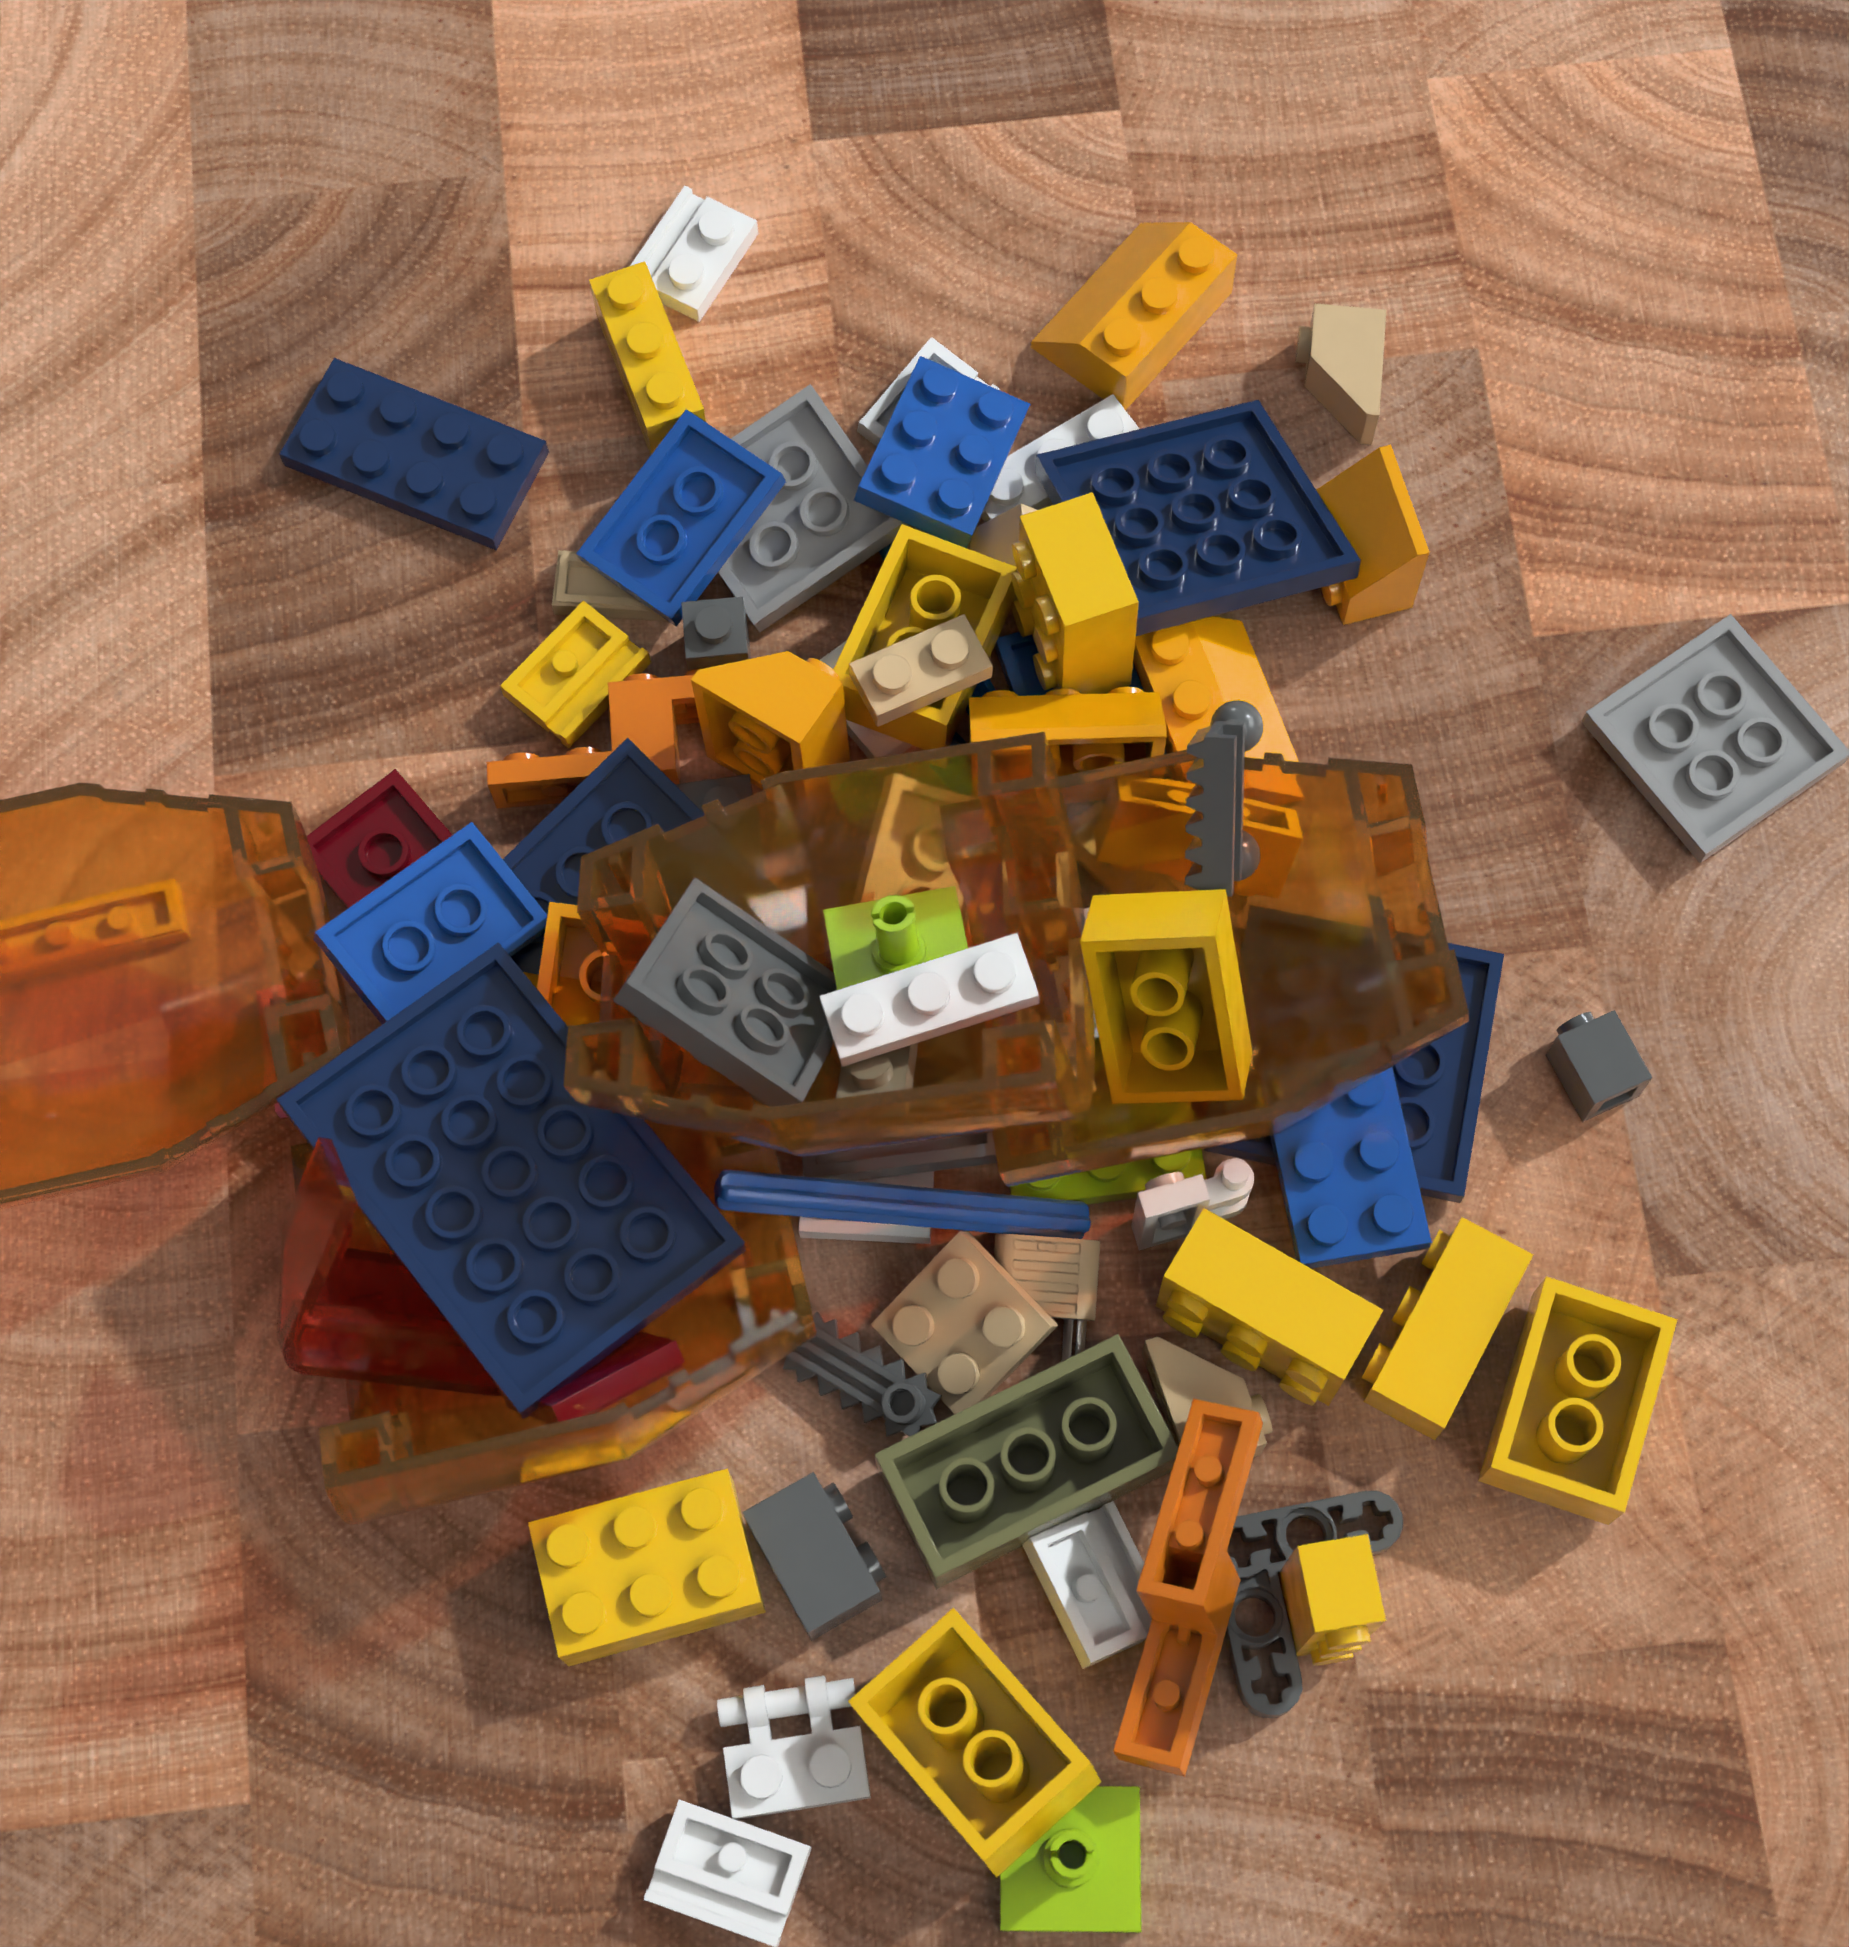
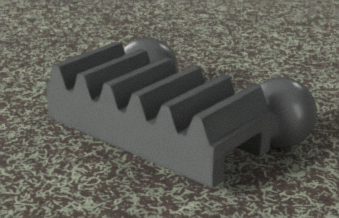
(1220, 845)

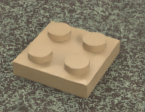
(964, 1323)

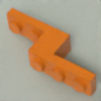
(639, 708)
(1188, 1587)

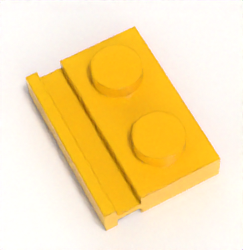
(569, 673)

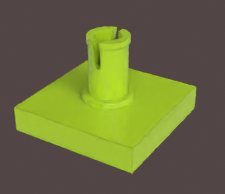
(893, 934)
(1080, 1871)

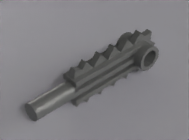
(864, 1379)

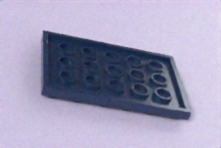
(499, 1193)

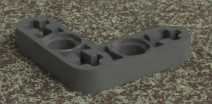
(1262, 1582)

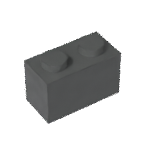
(814, 1554)

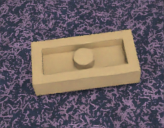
(920, 670)

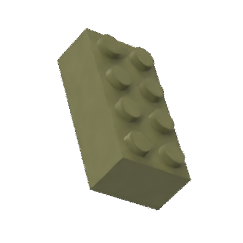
(1027, 1460)

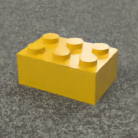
(915, 590)
(1074, 598)
(1167, 996)
(1265, 1309)
(1578, 1401)
(646, 1567)
(975, 1741)

